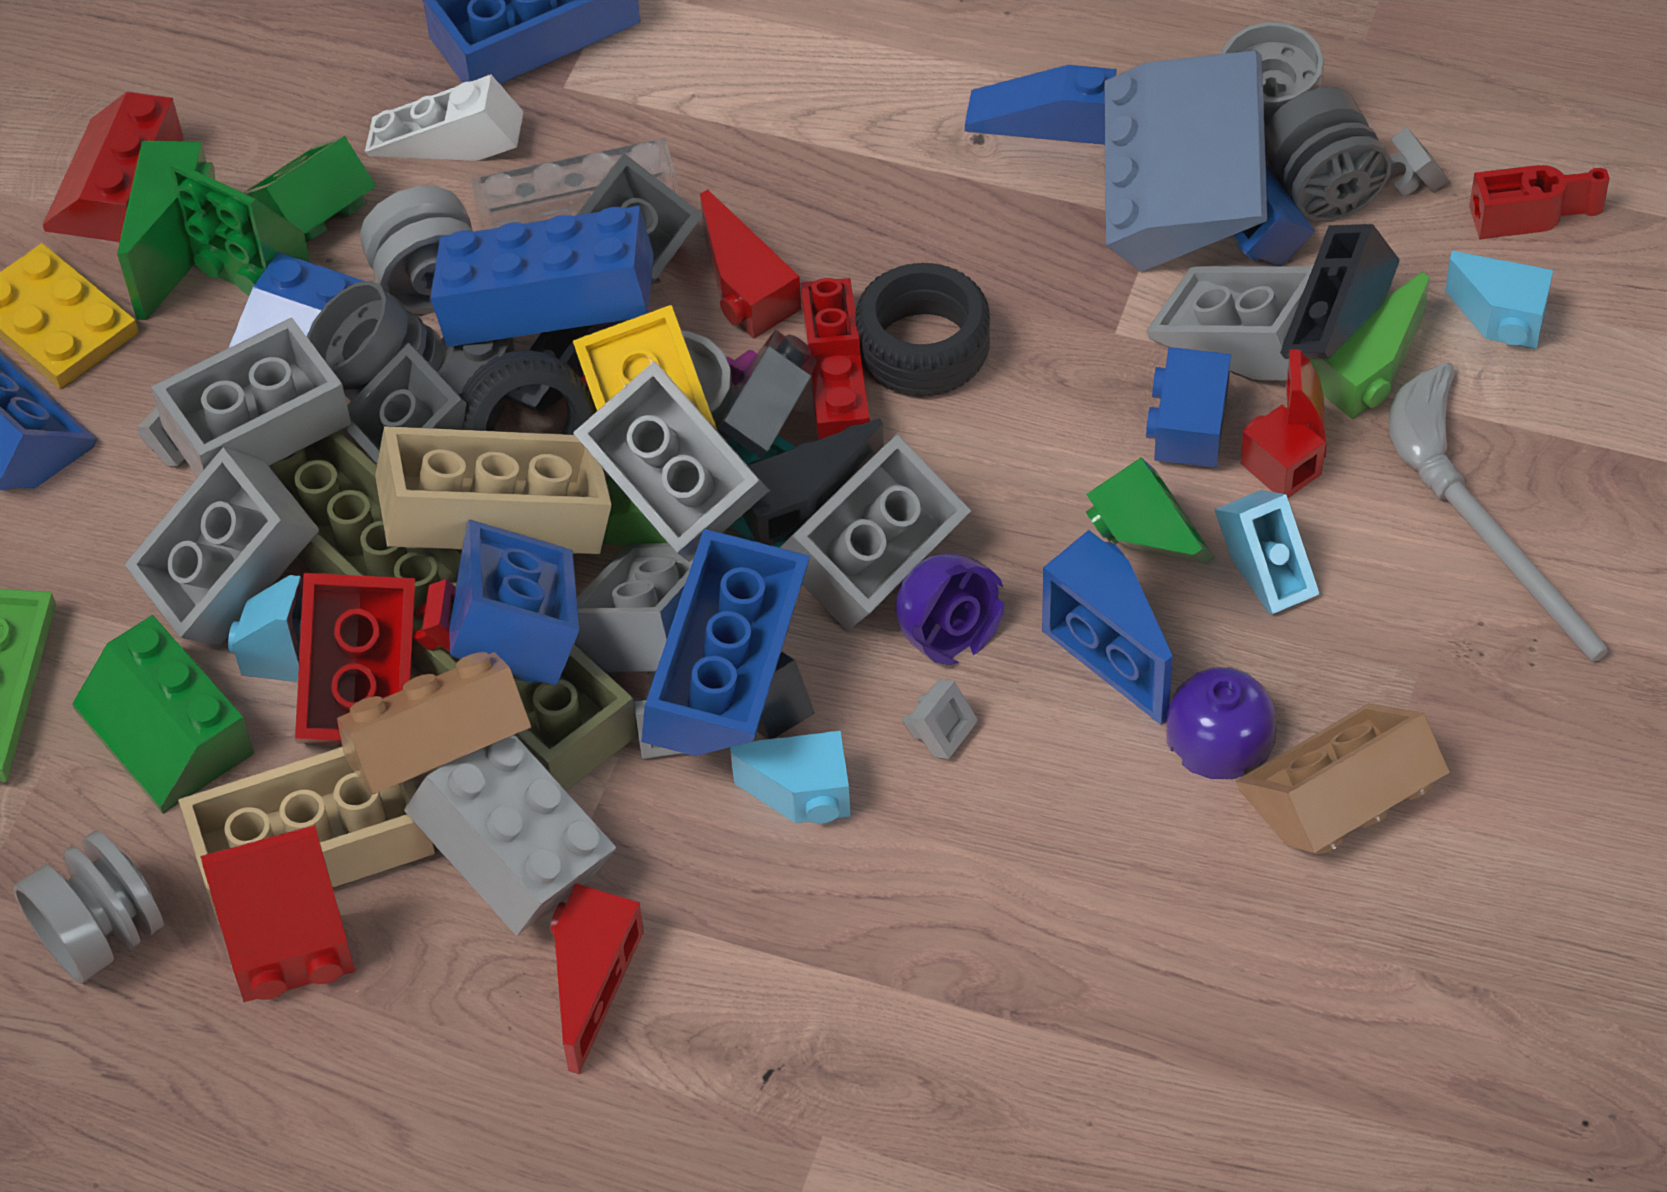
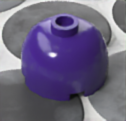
(949, 606)
(1221, 723)

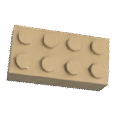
(507, 480)
(355, 828)

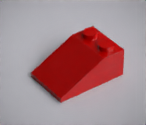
(278, 914)

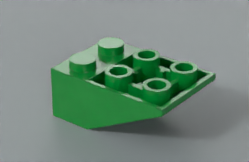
(232, 231)

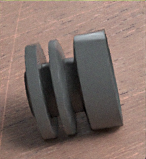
(1326, 154)
(365, 331)

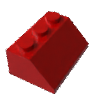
(102, 172)
(350, 648)

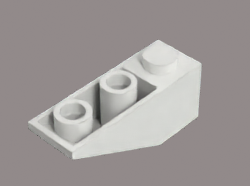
(451, 125)

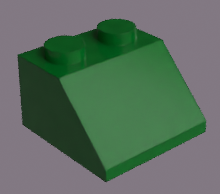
(316, 186)

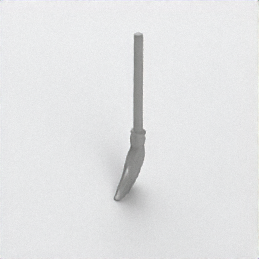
(1420, 439)

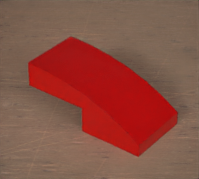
(1304, 394)

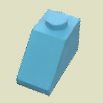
(1500, 296)
(1268, 549)
(269, 632)
(796, 775)

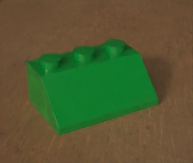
(1145, 515)
(161, 715)

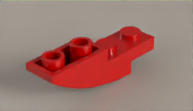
(834, 341)

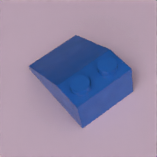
(289, 290)
(515, 602)
(1106, 623)

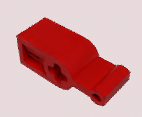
(1533, 198)

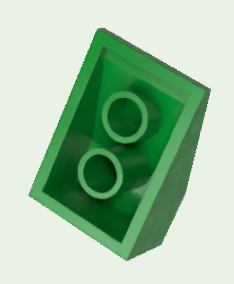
(154, 239)

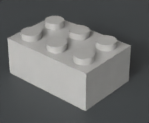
(253, 398)
(670, 460)
(875, 531)
(220, 546)
(510, 830)

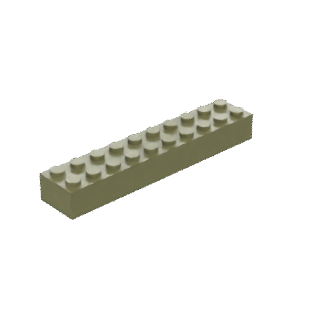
(336, 486)

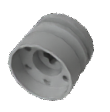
(1289, 61)
(98, 900)

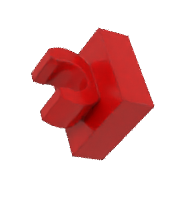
(436, 616)

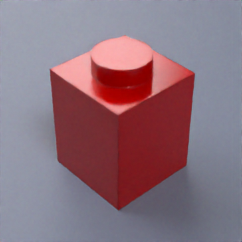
(1282, 453)

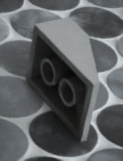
(1234, 313)
(631, 608)

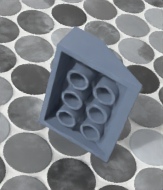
(1183, 155)

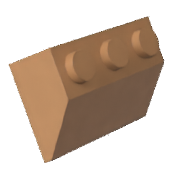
(432, 721)
(1345, 776)

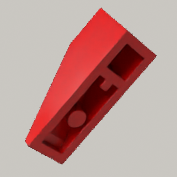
(751, 278)
(593, 949)

